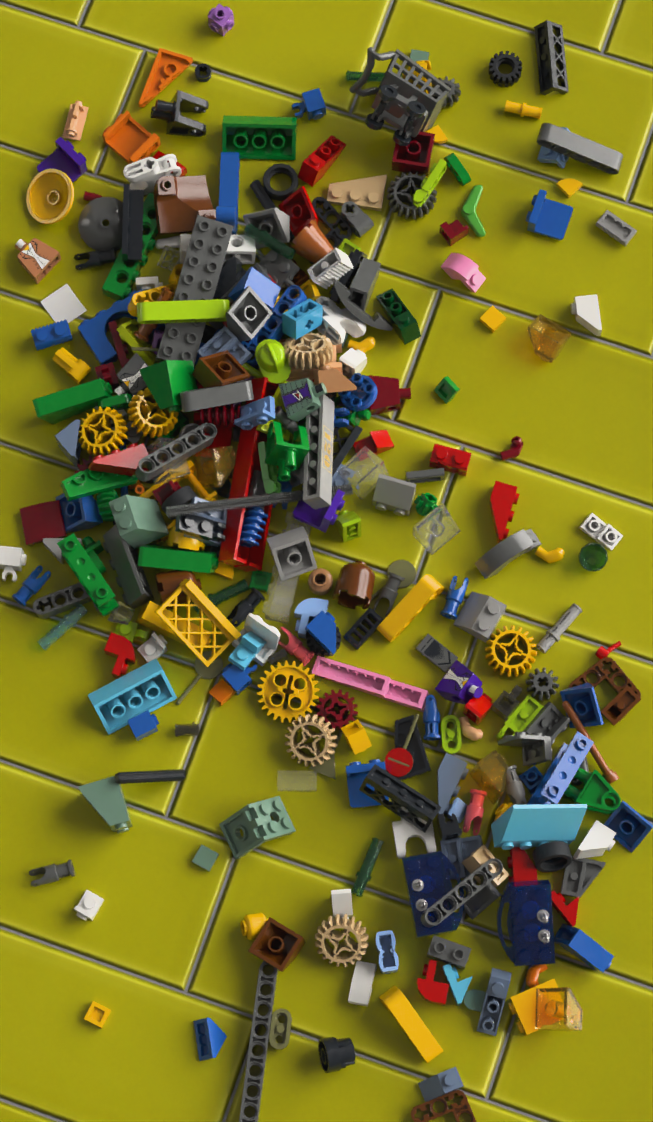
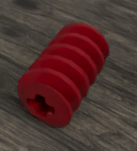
(220, 414)

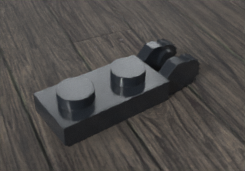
(200, 527)

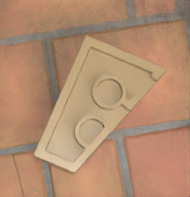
(365, 192)

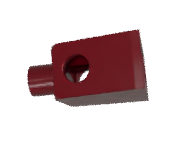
(388, 395)

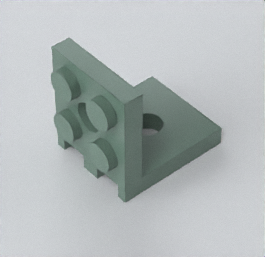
(256, 825)

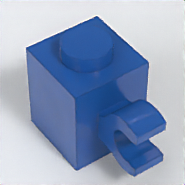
(312, 104)
(238, 678)

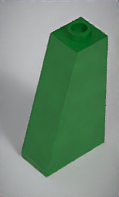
(71, 401)
(177, 558)

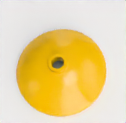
(43, 195)

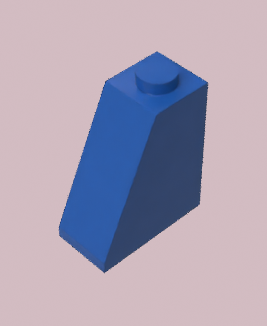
(583, 947)

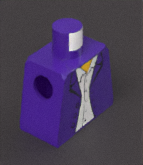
(459, 684)

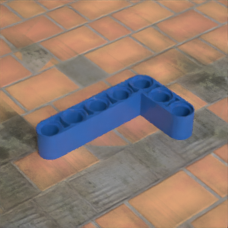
(229, 189)
(266, 332)

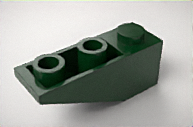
(399, 316)

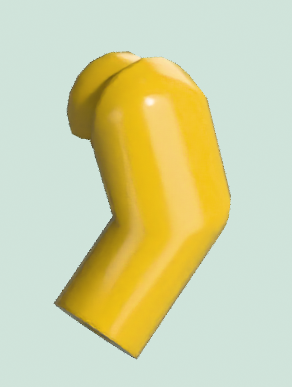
(365, 345)
(551, 556)

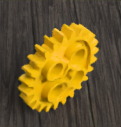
(270, 688)

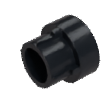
(336, 1053)

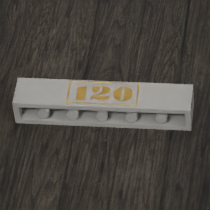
(319, 460)

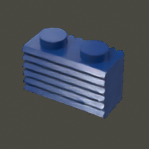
(51, 335)

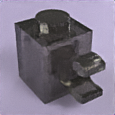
(507, 703)

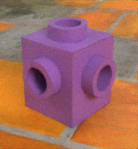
(221, 19)

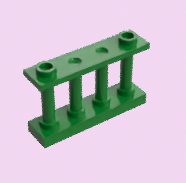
(88, 574)

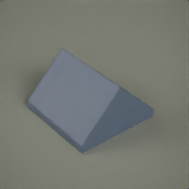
(68, 442)

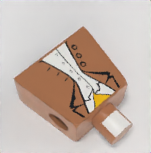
(37, 258)

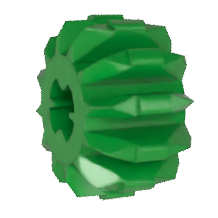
(103, 504)

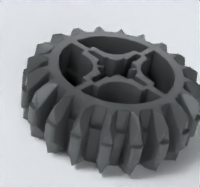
(396, 198)

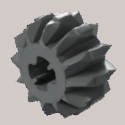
(453, 94)
(534, 684)

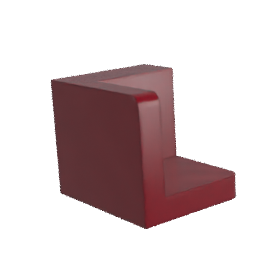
(453, 232)

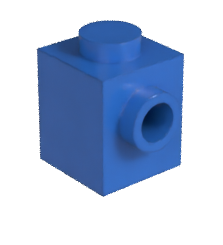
(143, 725)

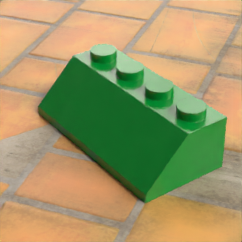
(260, 137)

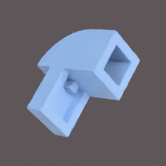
(307, 611)

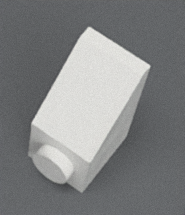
(587, 313)
(353, 362)
(596, 842)
(342, 903)

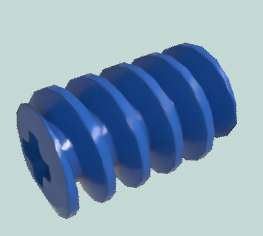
(251, 526)

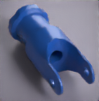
(31, 586)
(454, 598)
(431, 718)

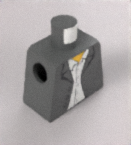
(130, 377)

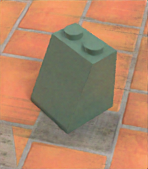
(138, 520)
(109, 802)

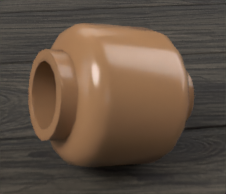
(320, 582)

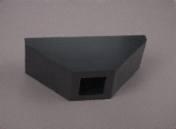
(228, 277)

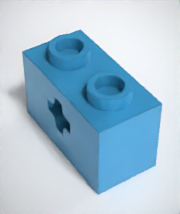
(302, 319)

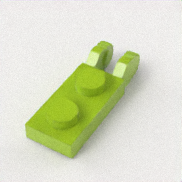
(429, 184)
(521, 716)

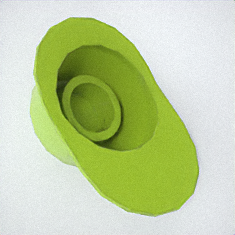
(272, 361)

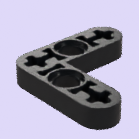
(334, 234)

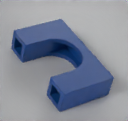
(95, 330)

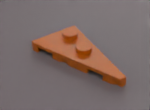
(165, 69)

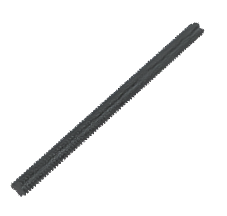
(247, 501)

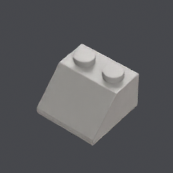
(394, 495)
(292, 553)
(480, 615)

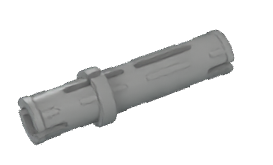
(553, 634)

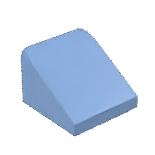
(458, 809)

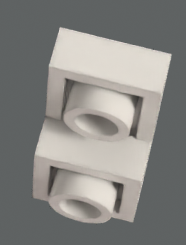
(601, 532)
(362, 983)

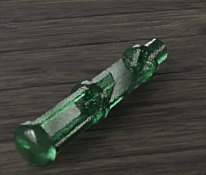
(374, 76)

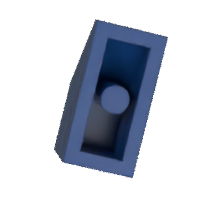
(323, 630)

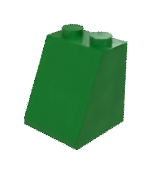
(168, 380)

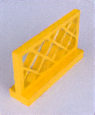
(209, 610)

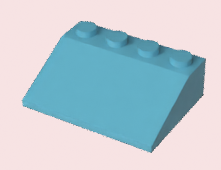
(537, 824)

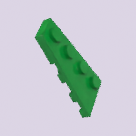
(93, 482)

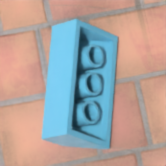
(131, 695)

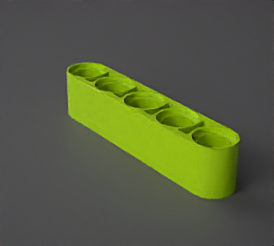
(182, 311)

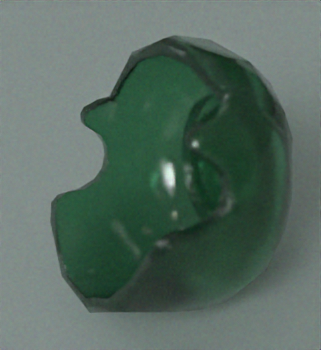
(593, 557)

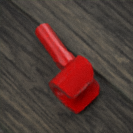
(602, 652)

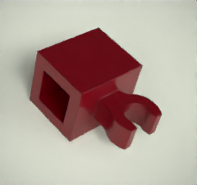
(108, 374)

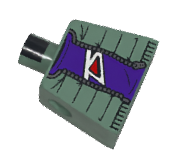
(301, 397)

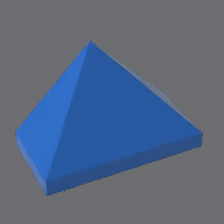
(208, 1038)

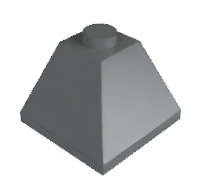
(247, 315)

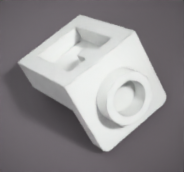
(147, 283)
(153, 647)
(88, 906)

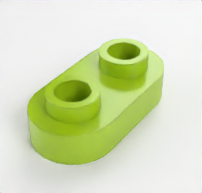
(451, 735)

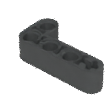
(216, 396)
(70, 602)

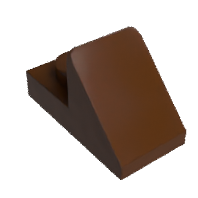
(620, 705)

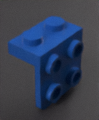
(548, 217)
(355, 775)

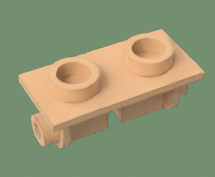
(75, 121)

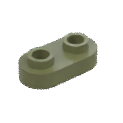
(280, 1029)

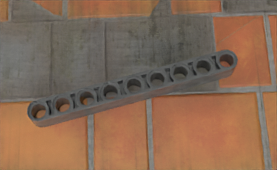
(255, 1040)

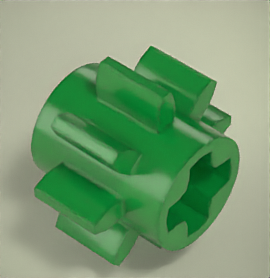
(425, 503)

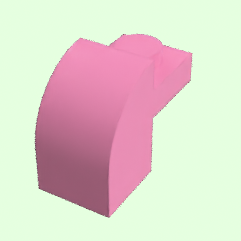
(463, 269)

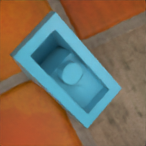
(247, 650)
(457, 988)

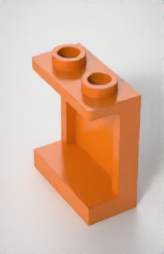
(130, 139)

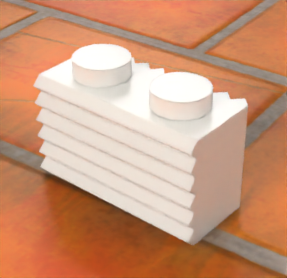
(331, 265)

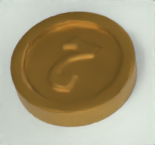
(283, 681)

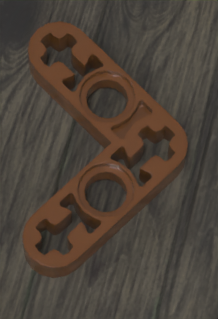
(603, 675)
(456, 1109)

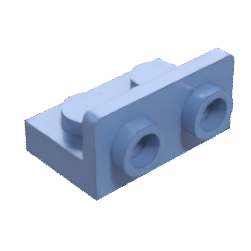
(256, 413)

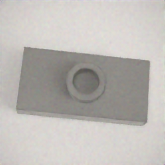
(616, 228)

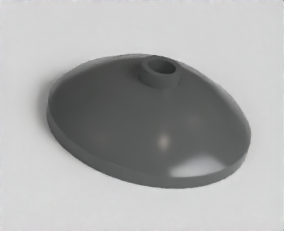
(91, 227)

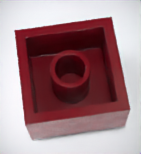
(414, 156)

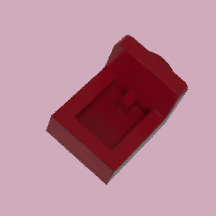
(165, 491)

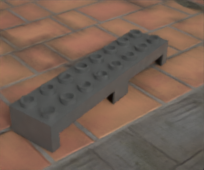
(196, 282)

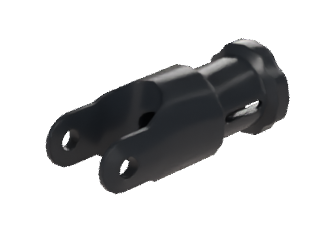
(95, 258)
(245, 607)

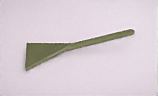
(328, 767)

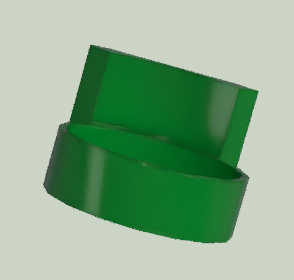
(354, 417)
(92, 549)

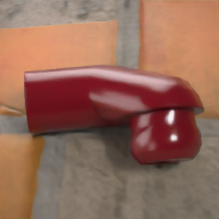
(514, 450)

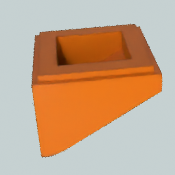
(222, 692)

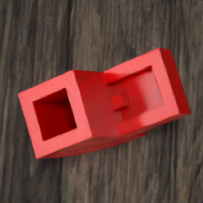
(122, 649)
(431, 990)

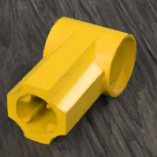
(74, 367)

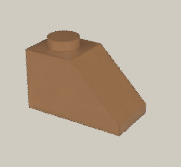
(332, 379)

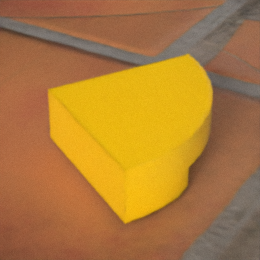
(439, 135)
(569, 186)
(225, 571)

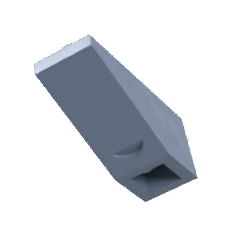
(448, 777)
(494, 1001)

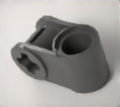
(358, 220)

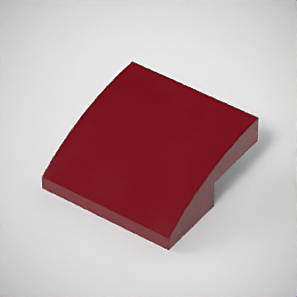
(42, 521)

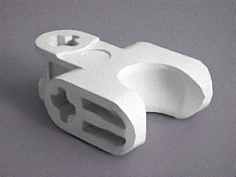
(147, 171)
(338, 322)
(404, 830)

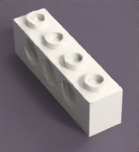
(240, 246)

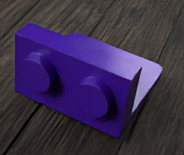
(65, 160)
(321, 517)

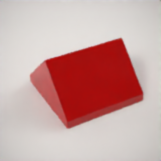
(299, 209)

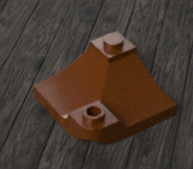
(181, 203)

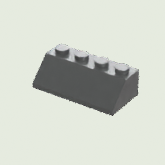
(130, 575)

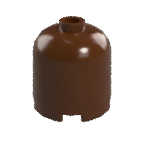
(169, 581)
(355, 585)

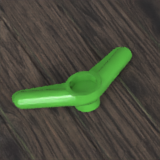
(469, 213)

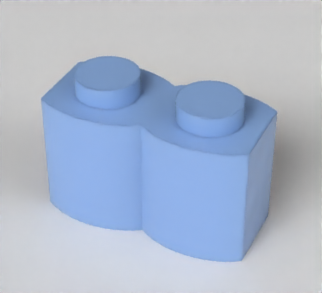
(385, 946)

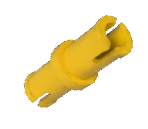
(523, 109)

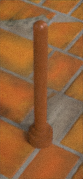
(608, 774)

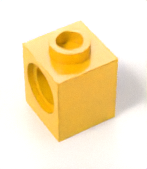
(356, 737)

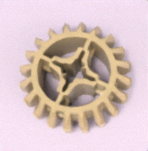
(308, 351)
(314, 746)
(328, 931)

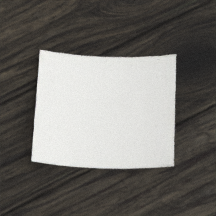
(63, 305)

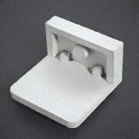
(264, 631)

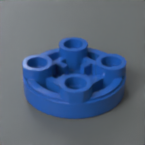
(362, 397)

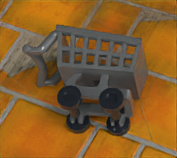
(399, 100)

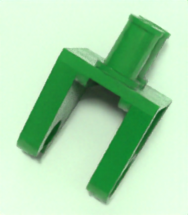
(283, 454)
(594, 792)

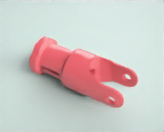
(296, 648)
(474, 811)

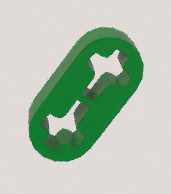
(457, 169)
(116, 402)

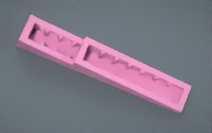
(371, 683)

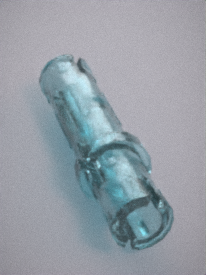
(63, 626)

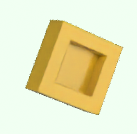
(492, 318)
(97, 1014)

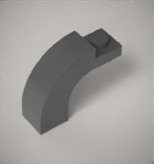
(506, 551)

